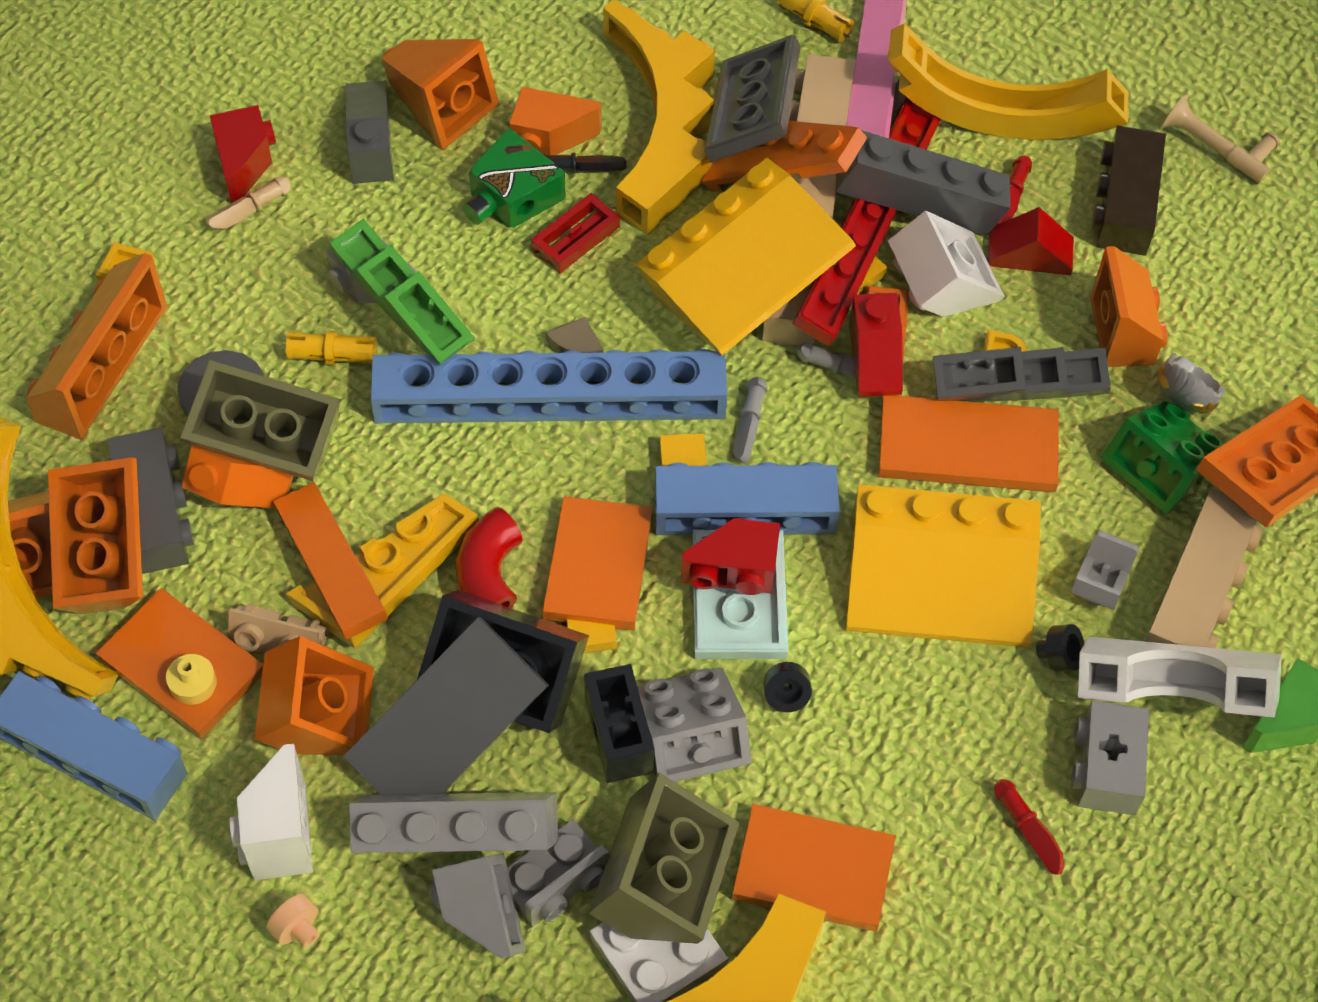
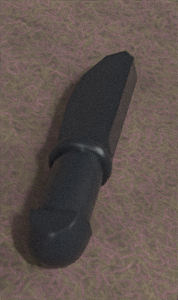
(588, 163)

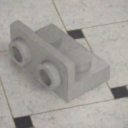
(548, 878)

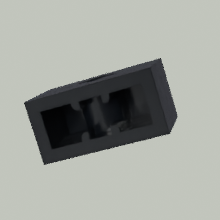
(619, 723)

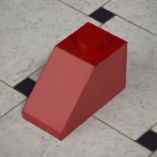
(242, 147)
(877, 344)

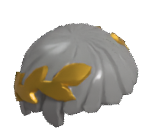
(1189, 385)

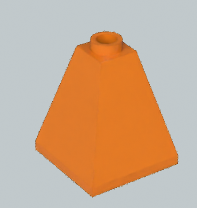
(442, 84)

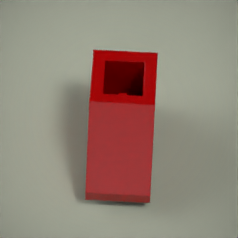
(734, 557)

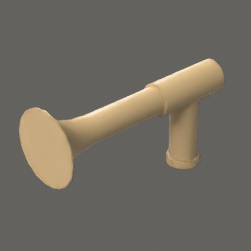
(1248, 163)

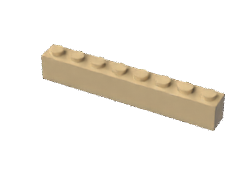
(825, 100)

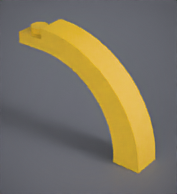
(1004, 108)

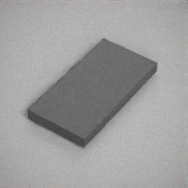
(753, 98)
(447, 716)

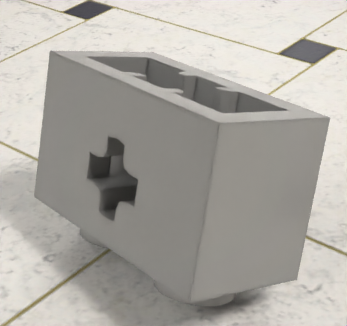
(1118, 782)

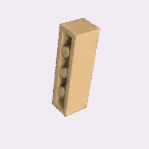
(1205, 574)

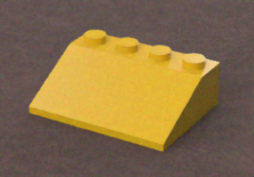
(744, 256)
(943, 565)

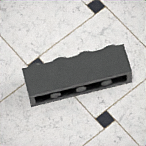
(924, 180)

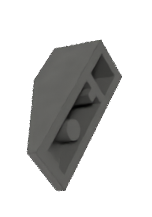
(368, 132)

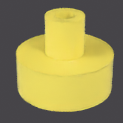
(191, 679)

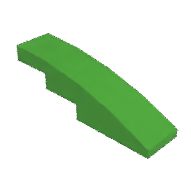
(401, 292)

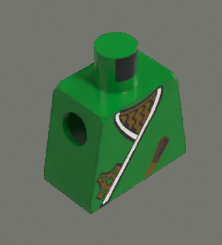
(513, 182)

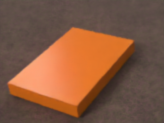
(598, 562)
(161, 634)
(815, 863)

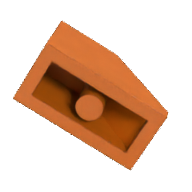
(555, 120)
(233, 480)

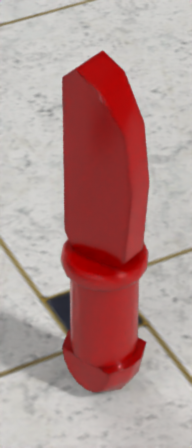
(1021, 168)
(1031, 827)

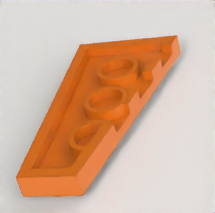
(806, 150)

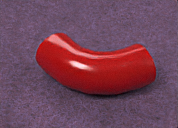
(482, 556)

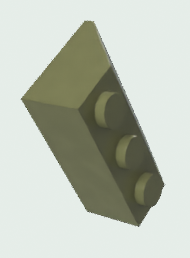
(261, 420)
(665, 865)

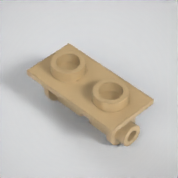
(262, 629)

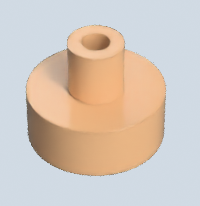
(294, 921)

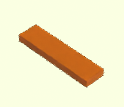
(330, 560)

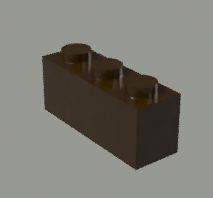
(1129, 189)

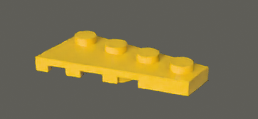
(398, 560)

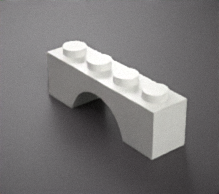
(1225, 677)

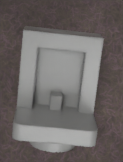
(1105, 570)

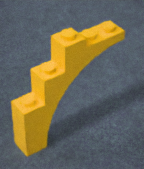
(675, 154)
(25, 628)
(772, 961)

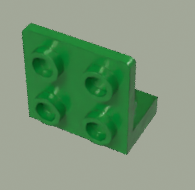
(1160, 453)

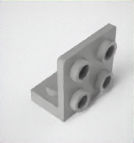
(695, 724)

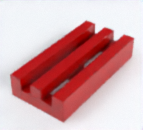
(580, 238)

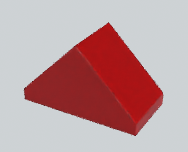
(1031, 244)

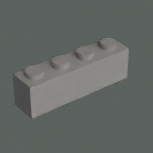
(453, 822)

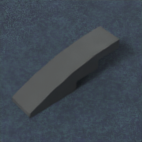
(1021, 374)

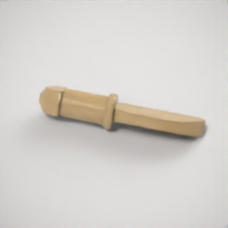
(248, 205)

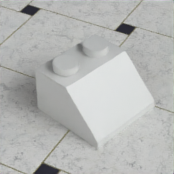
(943, 266)
(274, 820)

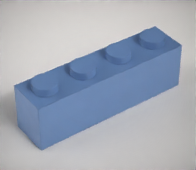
(708, 497)
(89, 745)

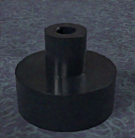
(1061, 647)
(787, 687)

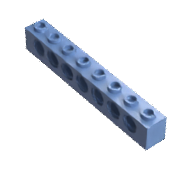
(567, 400)

